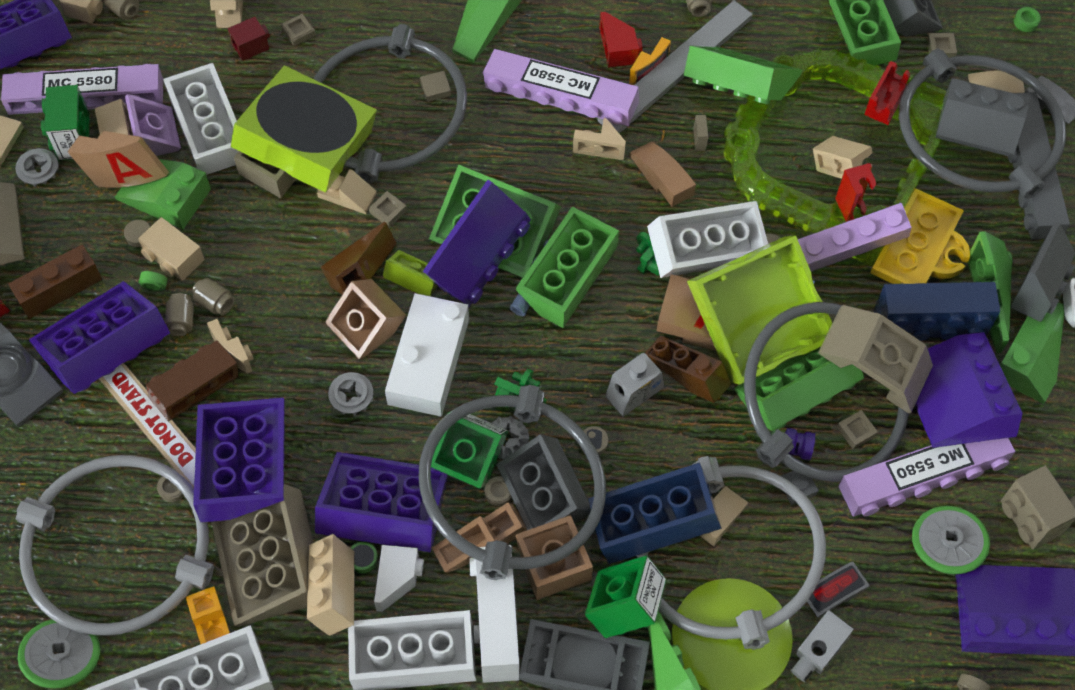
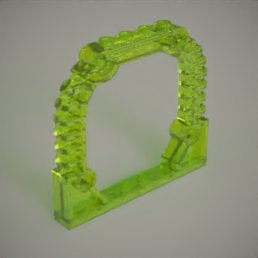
(793, 204)

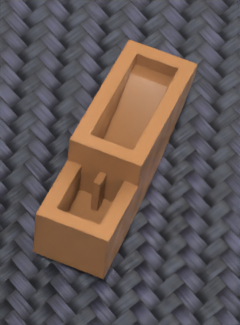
(663, 173)
(499, 525)

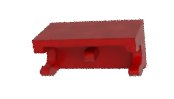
(887, 94)
(853, 188)

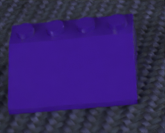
(28, 29)
(478, 244)
(100, 336)
(967, 394)
(238, 458)
(377, 502)
(1017, 610)

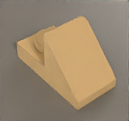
(227, 12)
(604, 144)
(350, 192)

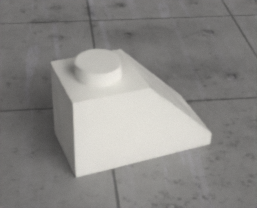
(396, 574)

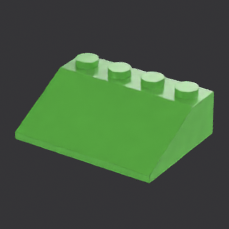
(462, 192)

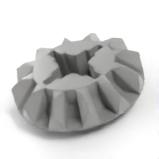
(44, 158)
(346, 383)
(517, 431)

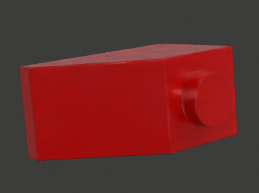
(619, 41)

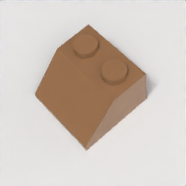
(364, 317)
(562, 574)

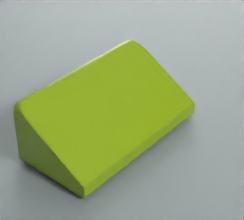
(409, 273)

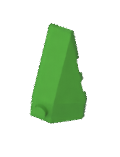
(480, 24)
(993, 263)
(1034, 355)
(667, 660)

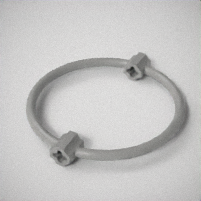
(40, 515)
(751, 625)

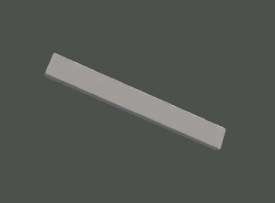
(672, 68)

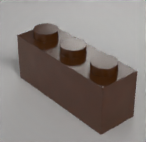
(55, 281)
(192, 380)

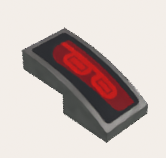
(837, 588)

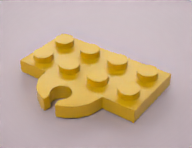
(927, 247)

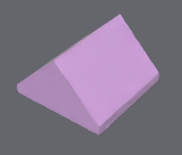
(154, 124)

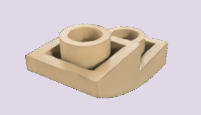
(997, 80)
(239, 353)

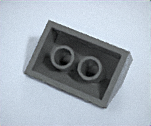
(913, 16)
(982, 117)
(1046, 276)
(543, 483)

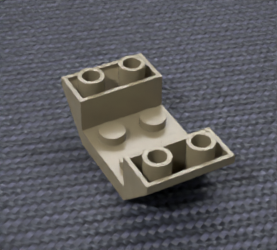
(880, 351)

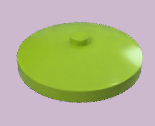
(725, 662)

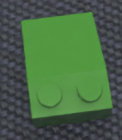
(169, 197)

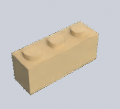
(330, 585)

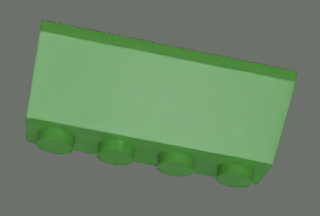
(867, 30)
(740, 73)
(568, 266)
(799, 386)

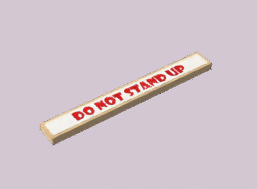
(163, 434)

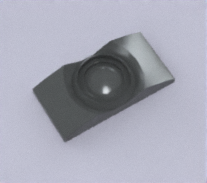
(23, 381)
(581, 659)

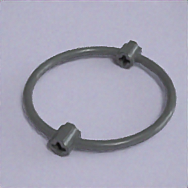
(400, 44)
(1024, 178)
(777, 445)
(497, 557)

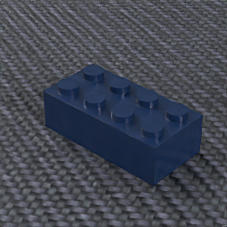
(940, 308)
(656, 513)

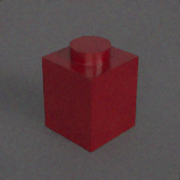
(249, 38)

